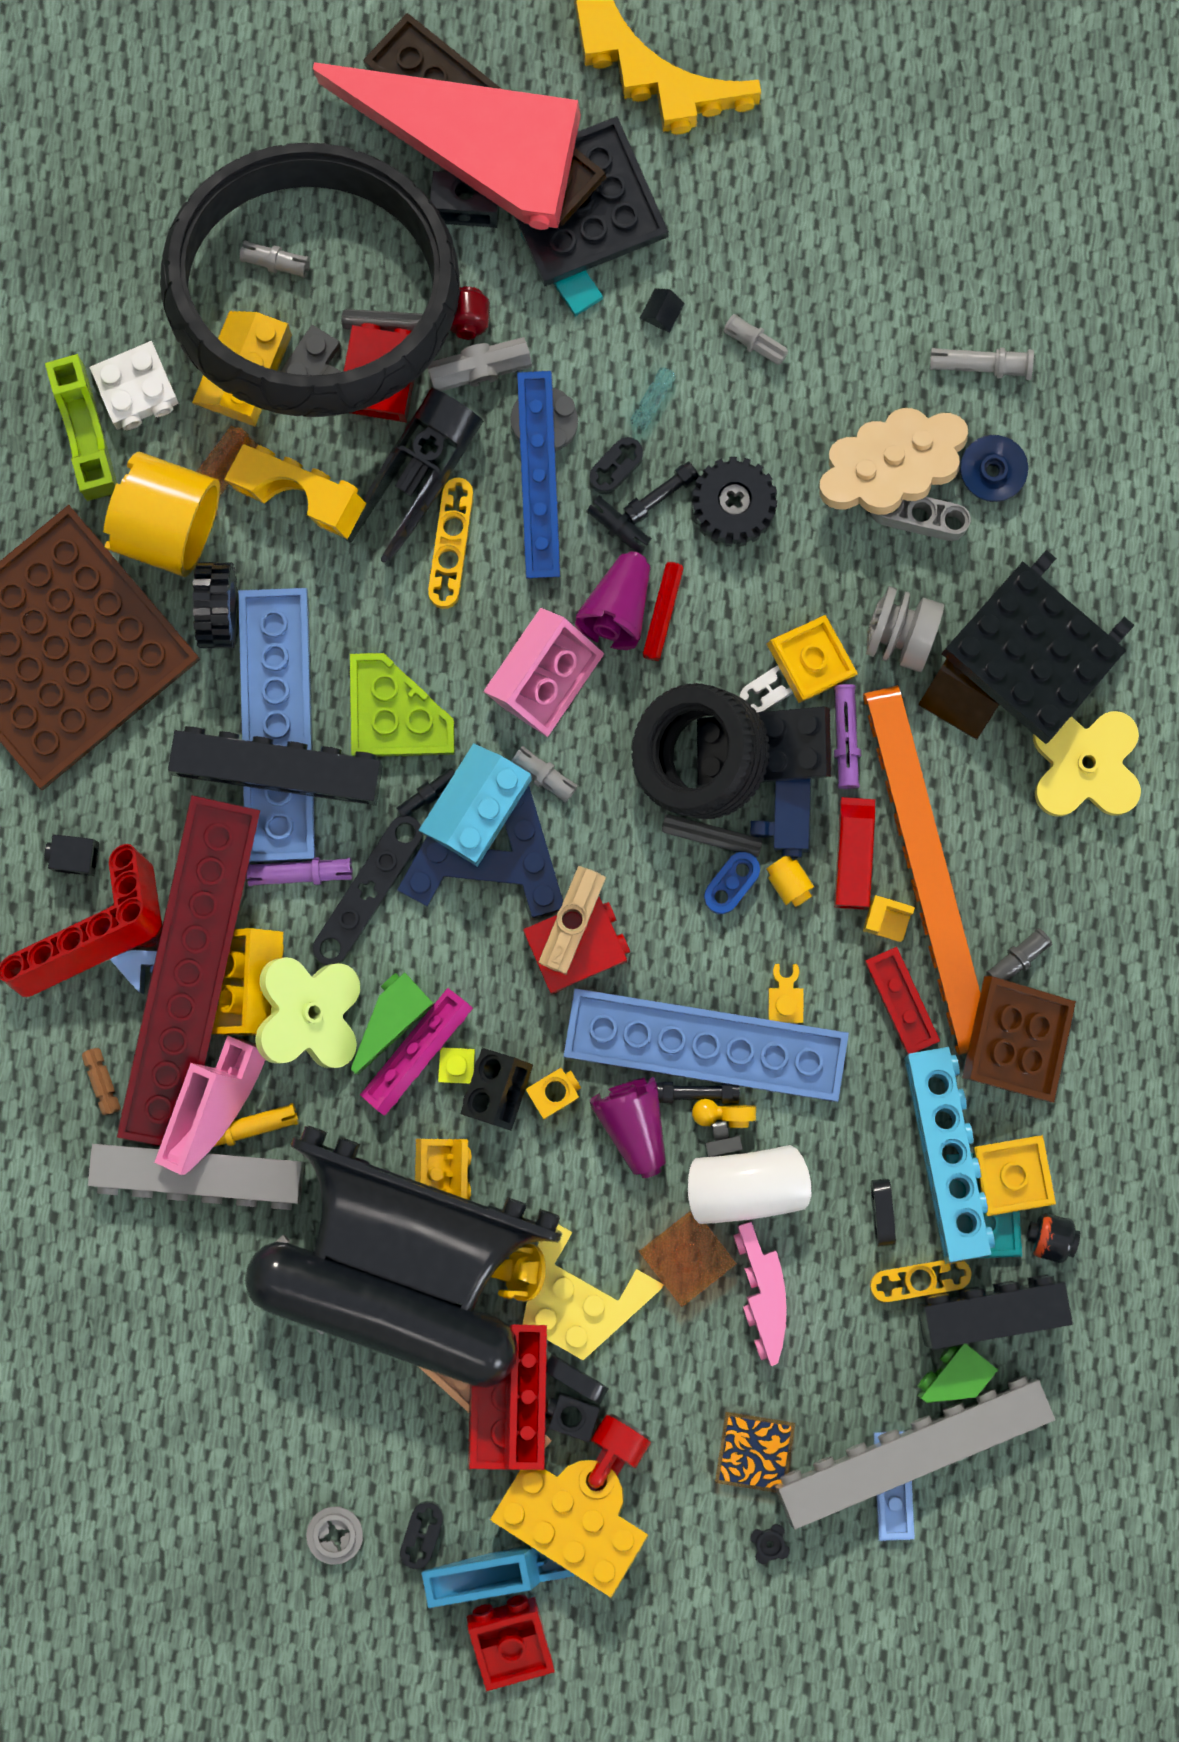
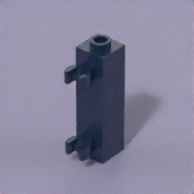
(792, 819)

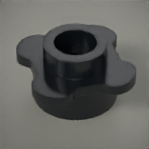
(765, 1553)

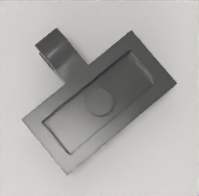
(313, 354)

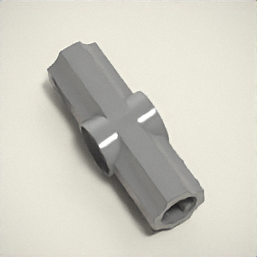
(479, 364)

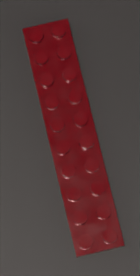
(188, 962)

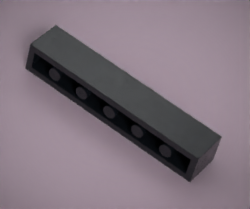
(275, 766)

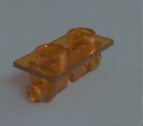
(224, 454)

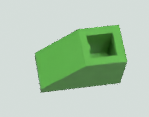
(959, 1377)

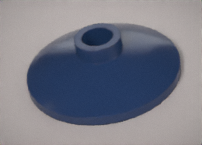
(997, 452)

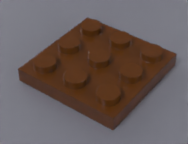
(1018, 1039)

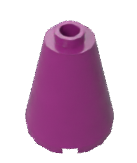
(617, 603)
(634, 1124)

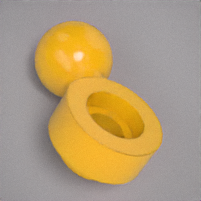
(707, 1112)

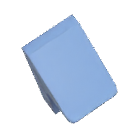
(133, 966)

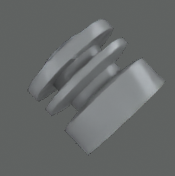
(904, 629)

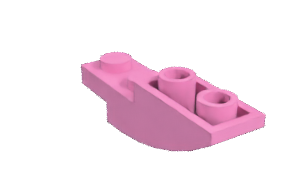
(768, 1306)

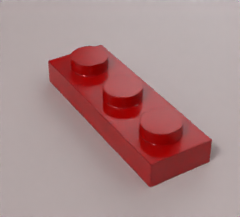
(902, 1001)

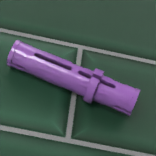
(845, 696)
(295, 872)

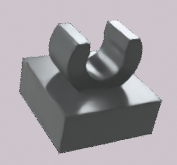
(722, 1142)

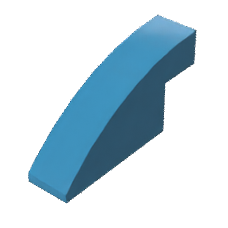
(490, 1576)

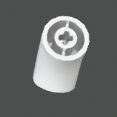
(748, 1185)

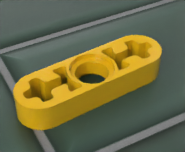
(896, 1293)

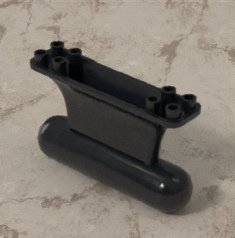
(398, 1266)

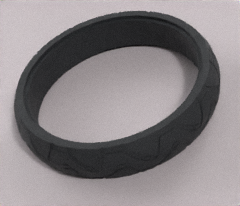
(320, 167)

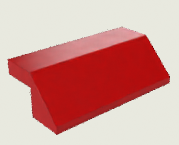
(510, 1416)

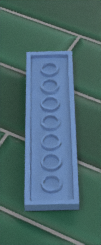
(277, 708)
(706, 1045)

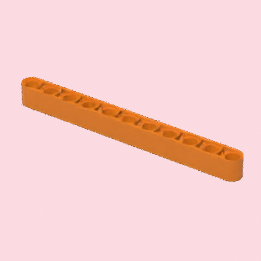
(926, 859)

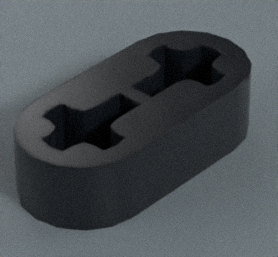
(610, 460)
(883, 1212)
(576, 1379)
(413, 1531)

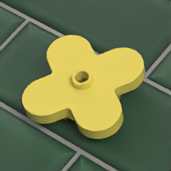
(1107, 784)

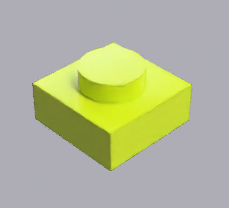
(456, 1065)

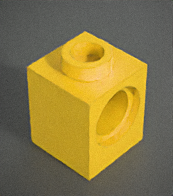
(542, 1103)

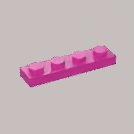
(416, 1051)

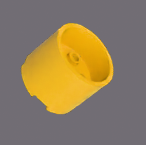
(161, 514)

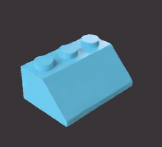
(476, 804)

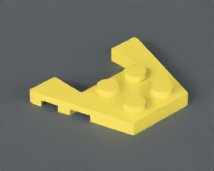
(577, 1312)

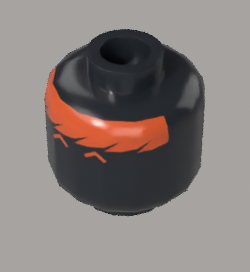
(1053, 1238)

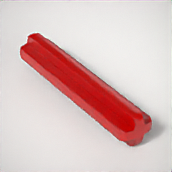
(662, 611)

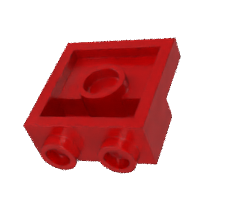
(510, 1642)

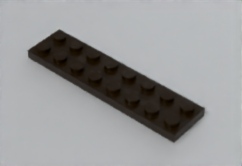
(418, 52)

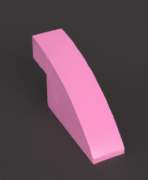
(209, 1105)

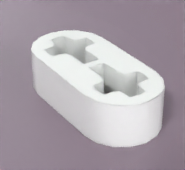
(764, 683)

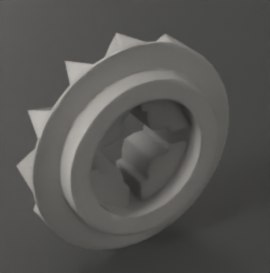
(327, 1550)

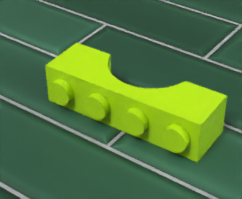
(83, 427)

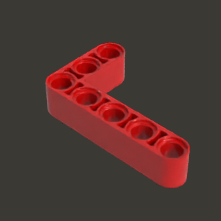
(96, 939)

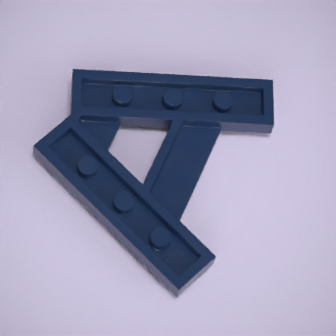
(525, 866)

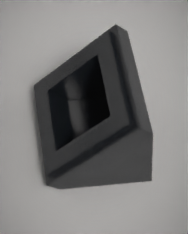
(662, 309)

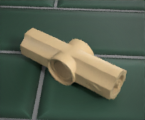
(581, 899)

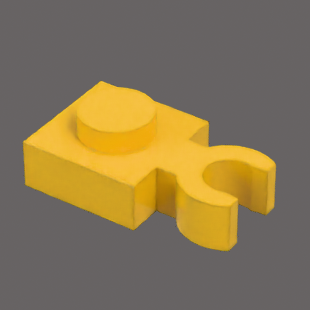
(785, 1002)

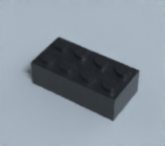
(994, 1313)

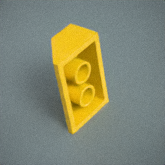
(257, 340)
(241, 1000)

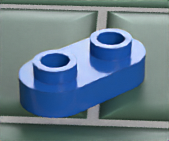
(731, 883)

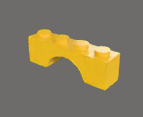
(263, 475)

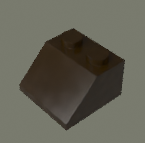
(958, 701)

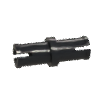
(618, 525)

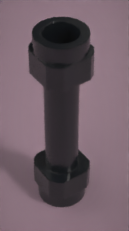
(684, 476)
(726, 1092)

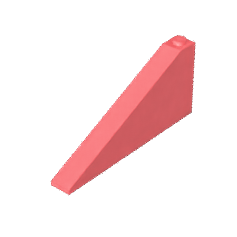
(493, 139)

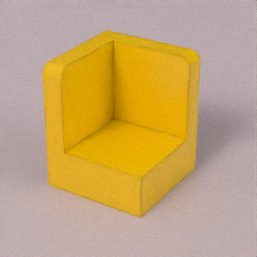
(888, 918)

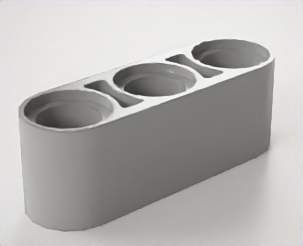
(935, 525)

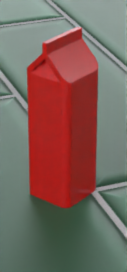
(854, 853)

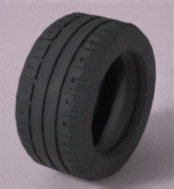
(656, 741)

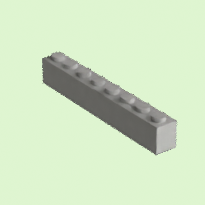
(914, 1452)

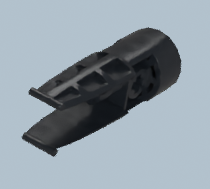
(445, 424)

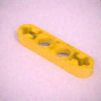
(450, 543)

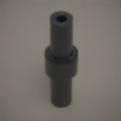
(426, 793)

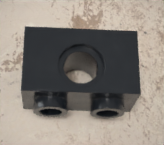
(456, 211)

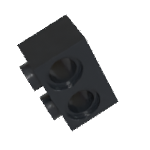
(501, 1090)

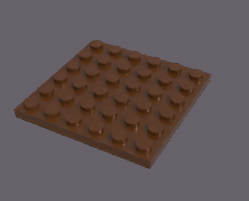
(75, 648)

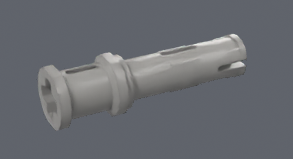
(998, 362)

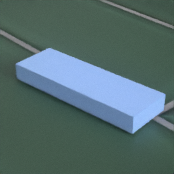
(895, 1510)

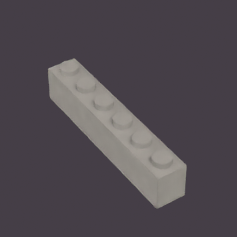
(212, 1177)

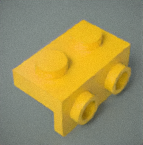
(444, 1165)

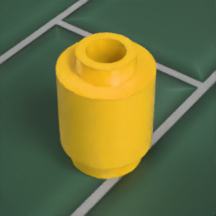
(790, 881)

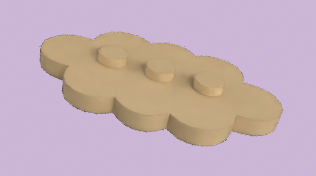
(893, 461)

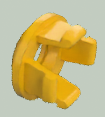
(522, 1267)

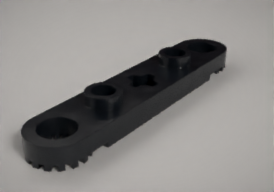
(354, 912)

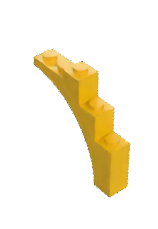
(643, 73)

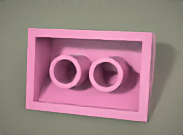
(544, 671)

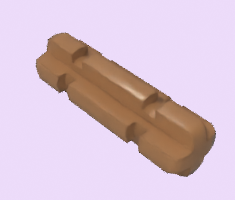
(101, 1081)

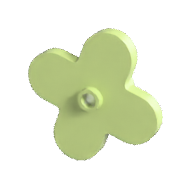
(289, 1026)

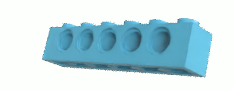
(954, 1243)

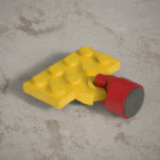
(578, 1512)

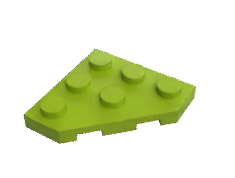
(393, 712)

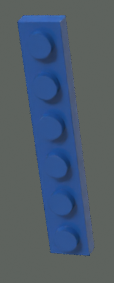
(538, 474)

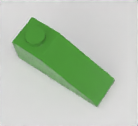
(393, 1015)

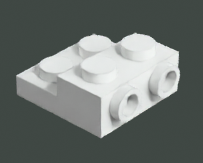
(134, 386)

